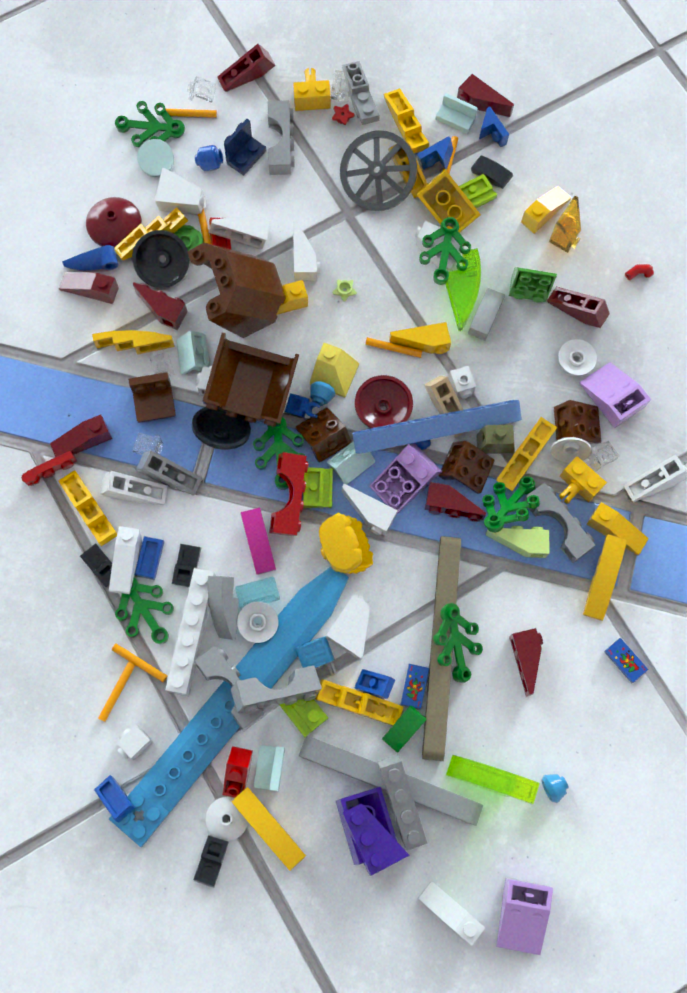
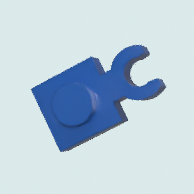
(300, 406)

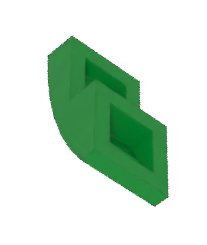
(404, 728)

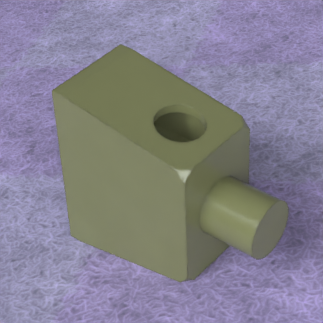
(496, 439)

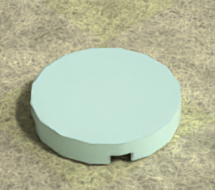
(154, 156)

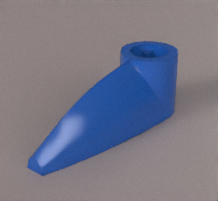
(95, 259)

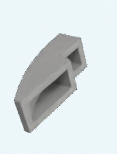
(486, 314)
(223, 606)

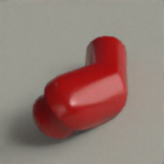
(647, 269)

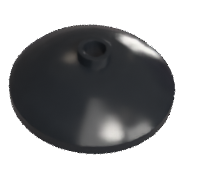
(147, 261)
(220, 430)

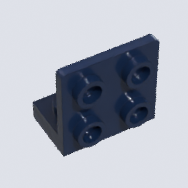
(242, 149)

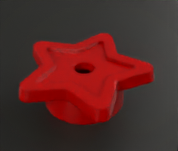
(342, 119)

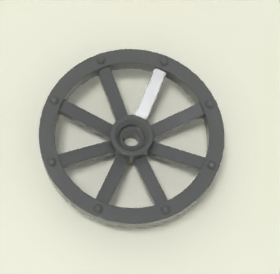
(382, 174)

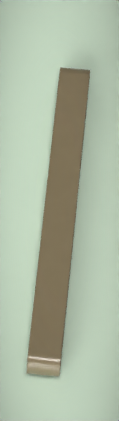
(440, 676)

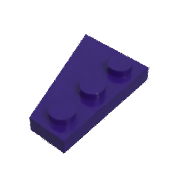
(372, 840)

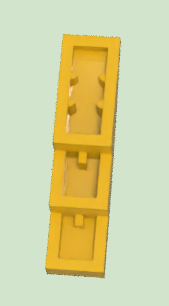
(405, 120)
(170, 223)
(140, 340)
(526, 453)
(88, 508)
(604, 577)
(359, 702)
(268, 829)

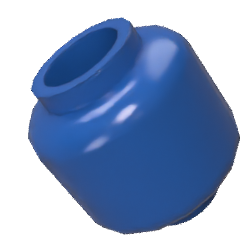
(209, 158)

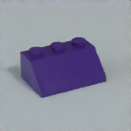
(375, 803)

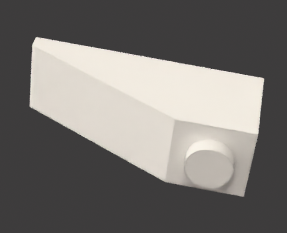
(244, 229)
(304, 257)
(657, 479)
(133, 488)
(373, 512)
(125, 559)
(451, 913)

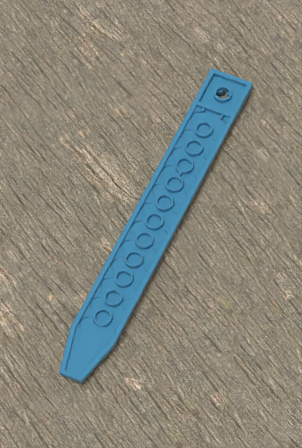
(213, 723)

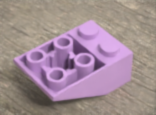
(615, 394)
(405, 477)
(524, 916)

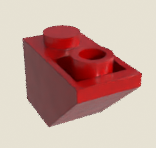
(237, 771)

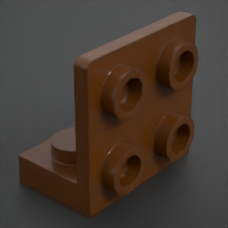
(152, 397)
(577, 421)
(324, 434)
(467, 465)

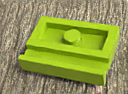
(479, 191)
(318, 488)
(305, 715)

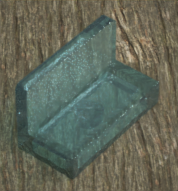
(257, 591)

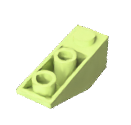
(527, 542)

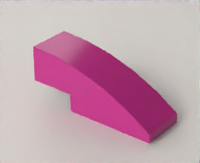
(258, 541)

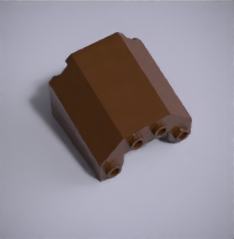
(247, 289)
(249, 382)

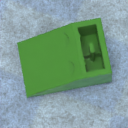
(531, 284)

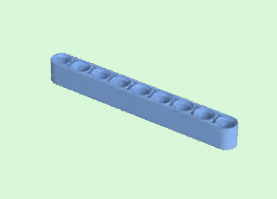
(436, 426)

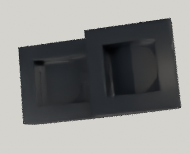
(494, 172)
(187, 561)
(98, 563)
(211, 861)

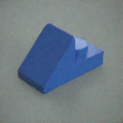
(493, 126)
(438, 152)
(375, 684)

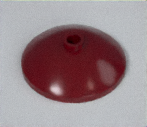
(112, 230)
(386, 392)

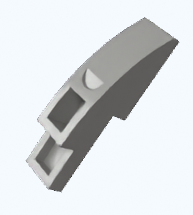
(359, 93)

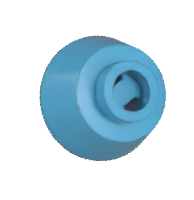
(321, 393)
(554, 787)

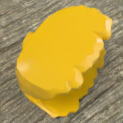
(345, 544)

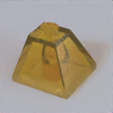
(567, 227)

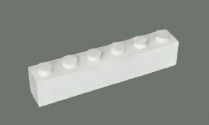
(190, 634)

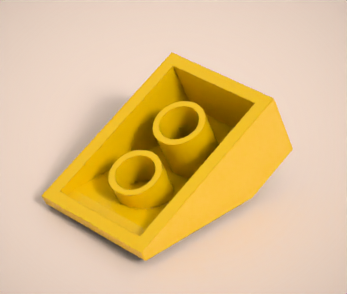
(446, 200)

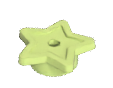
(348, 286)

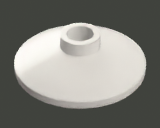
(583, 352)
(568, 448)
(257, 632)
(215, 823)

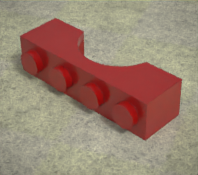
(292, 470)

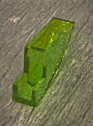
(464, 288)
(493, 779)

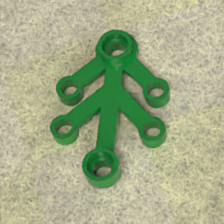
(152, 126)
(445, 248)
(277, 447)
(495, 521)
(141, 607)
(460, 672)

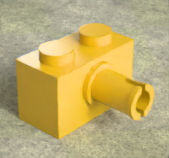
(311, 93)
(581, 481)

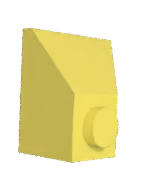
(335, 368)

